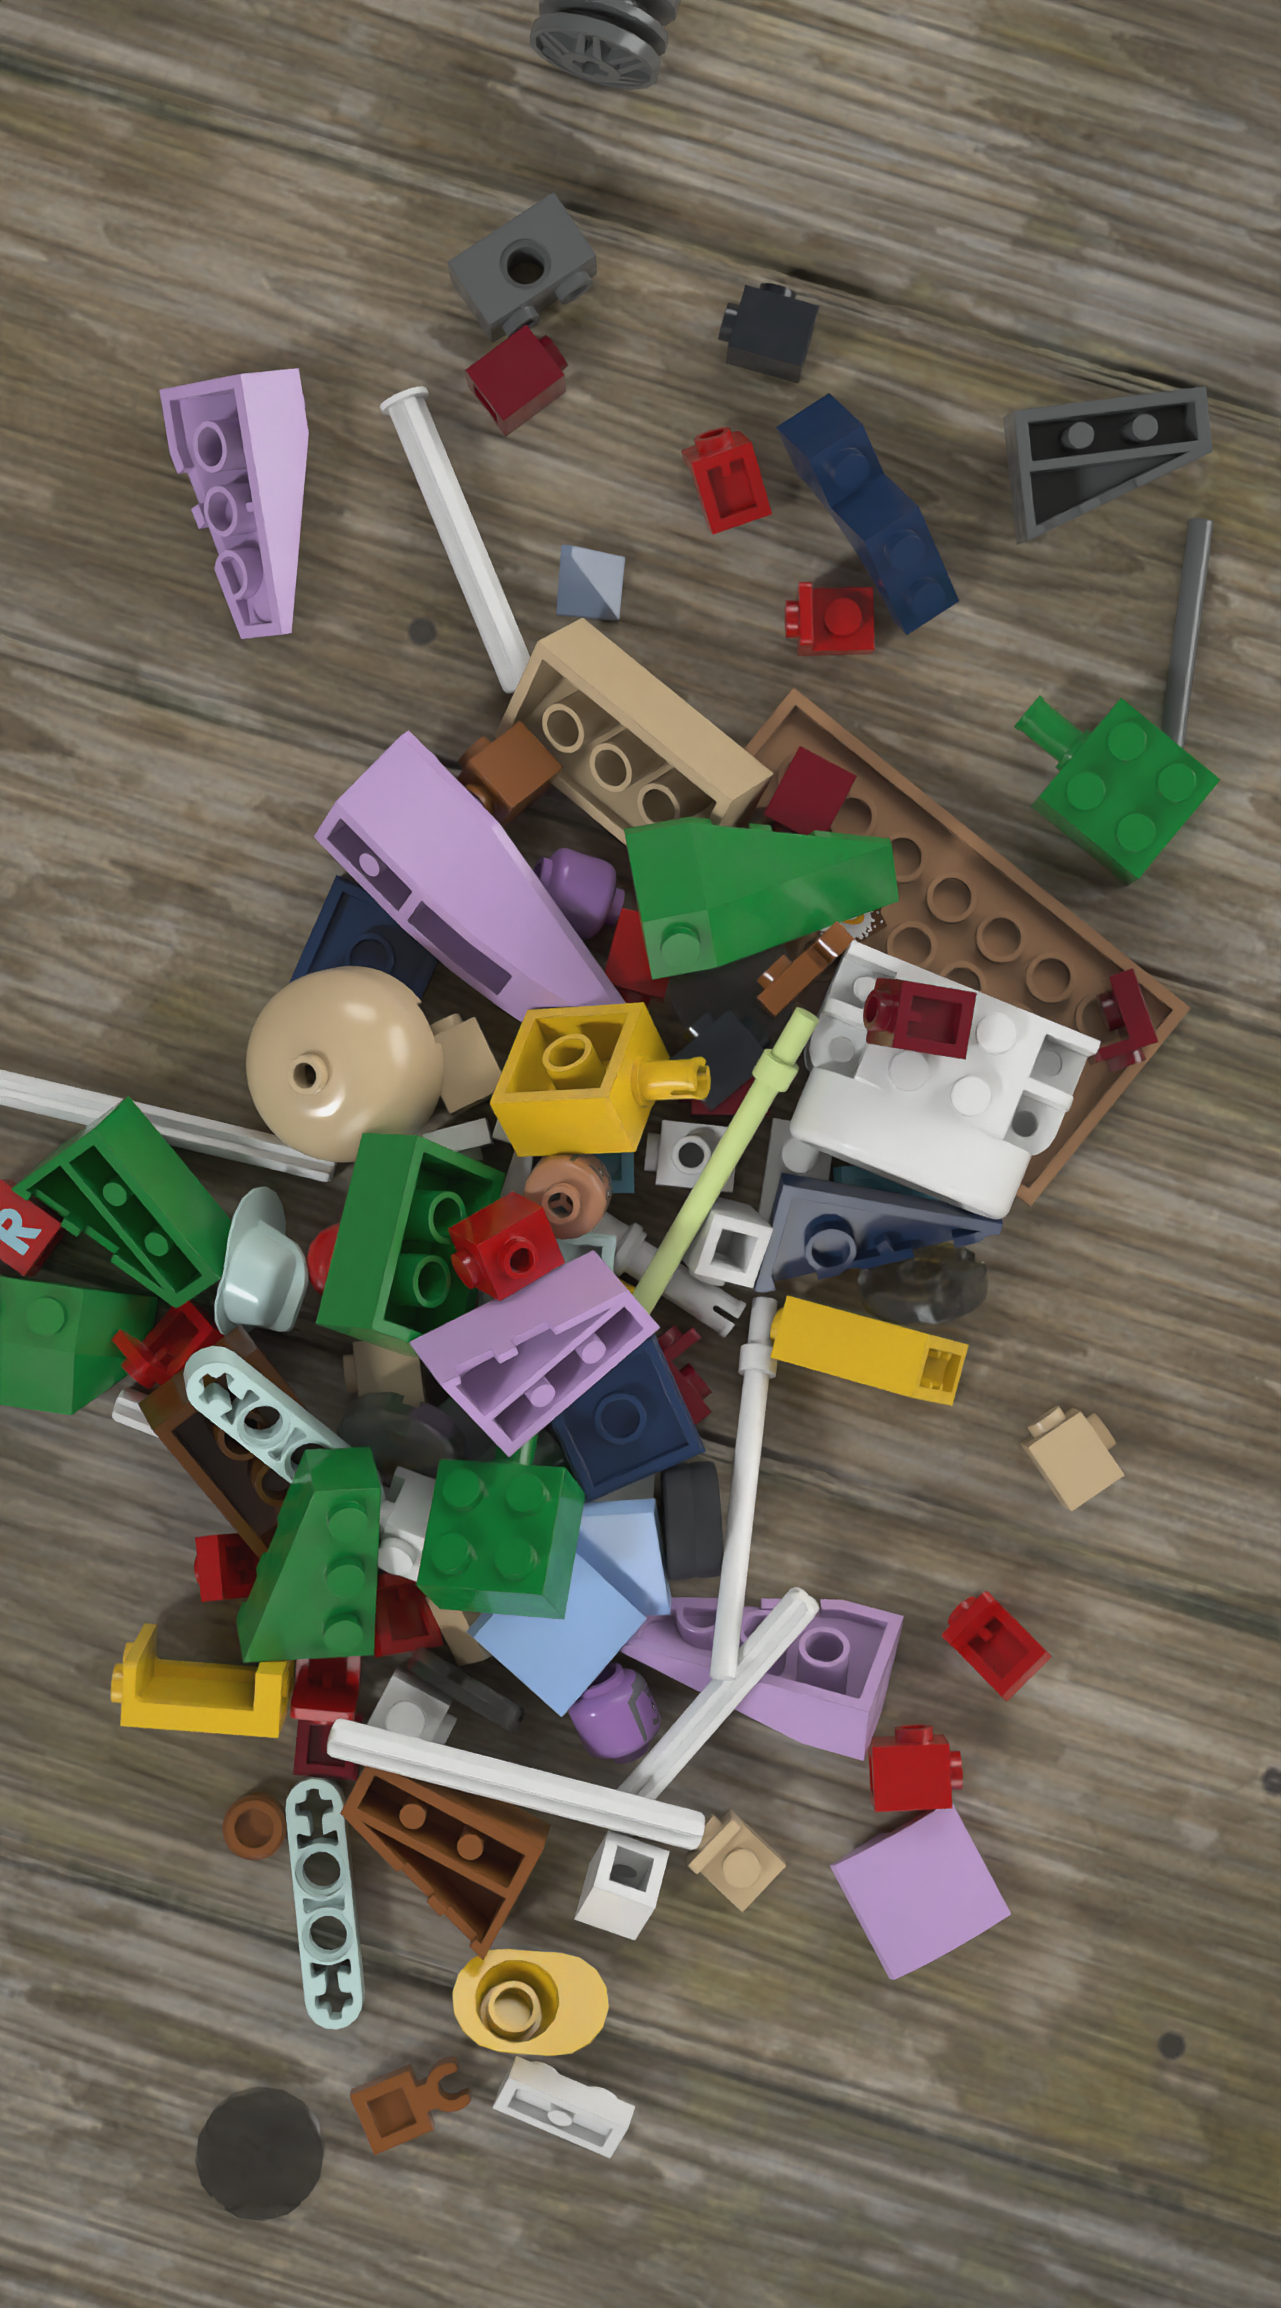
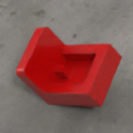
(168, 1344)
(224, 1567)
(402, 1617)
(994, 1644)
(326, 1689)

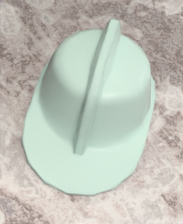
(262, 1268)

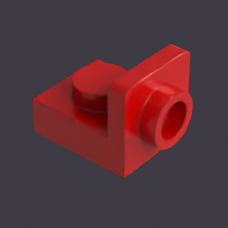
(727, 479)
(831, 620)

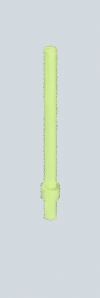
(773, 1075)

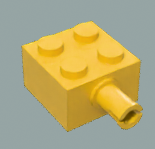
(589, 1080)

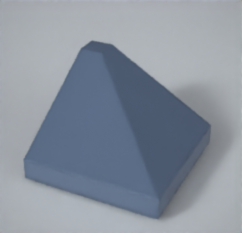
(589, 584)

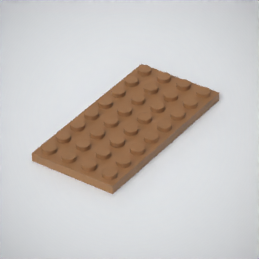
(968, 918)

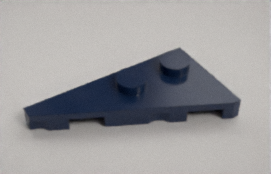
(847, 1226)

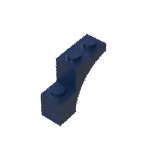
(871, 510)

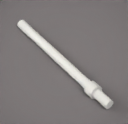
(757, 1370)

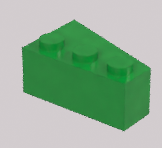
(136, 1201)
(322, 1565)

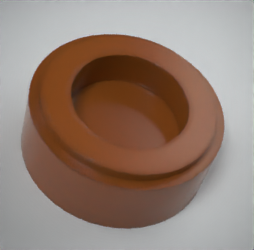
(255, 1826)

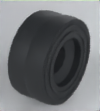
(692, 1520)

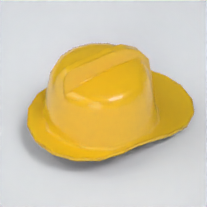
(530, 2002)

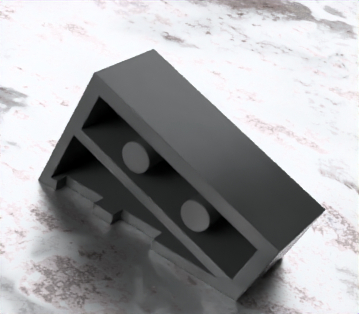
(1096, 450)

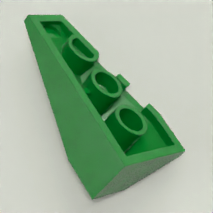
(736, 891)

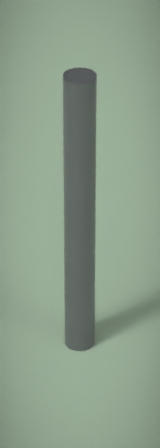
(1187, 629)

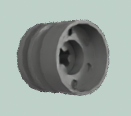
(605, 39)

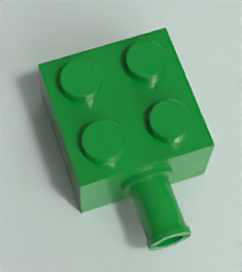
(1116, 786)
(502, 1536)

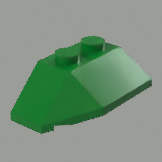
(60, 1341)

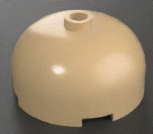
(343, 1060)

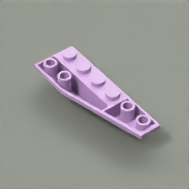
(459, 884)

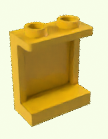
(200, 1694)

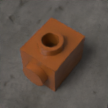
(508, 772)

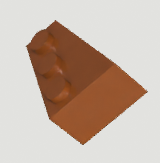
(452, 1844)

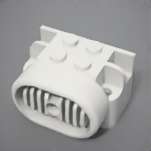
(930, 1118)

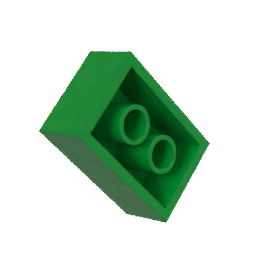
(393, 1244)

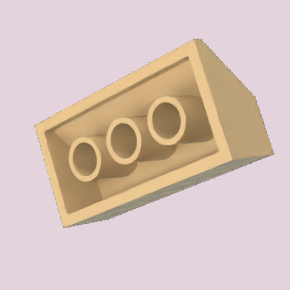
(627, 739)

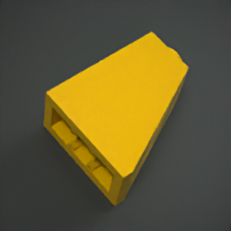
(867, 1350)

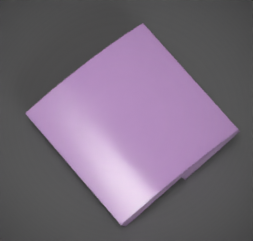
(920, 1890)

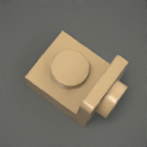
(735, 1859)

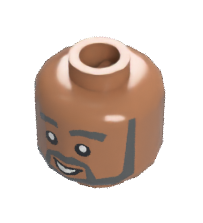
(579, 1177)

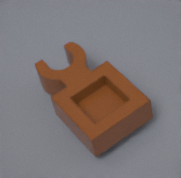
(788, 979)
(400, 2106)

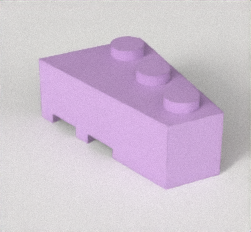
(537, 1349)

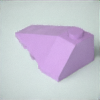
(247, 464)
(818, 1692)

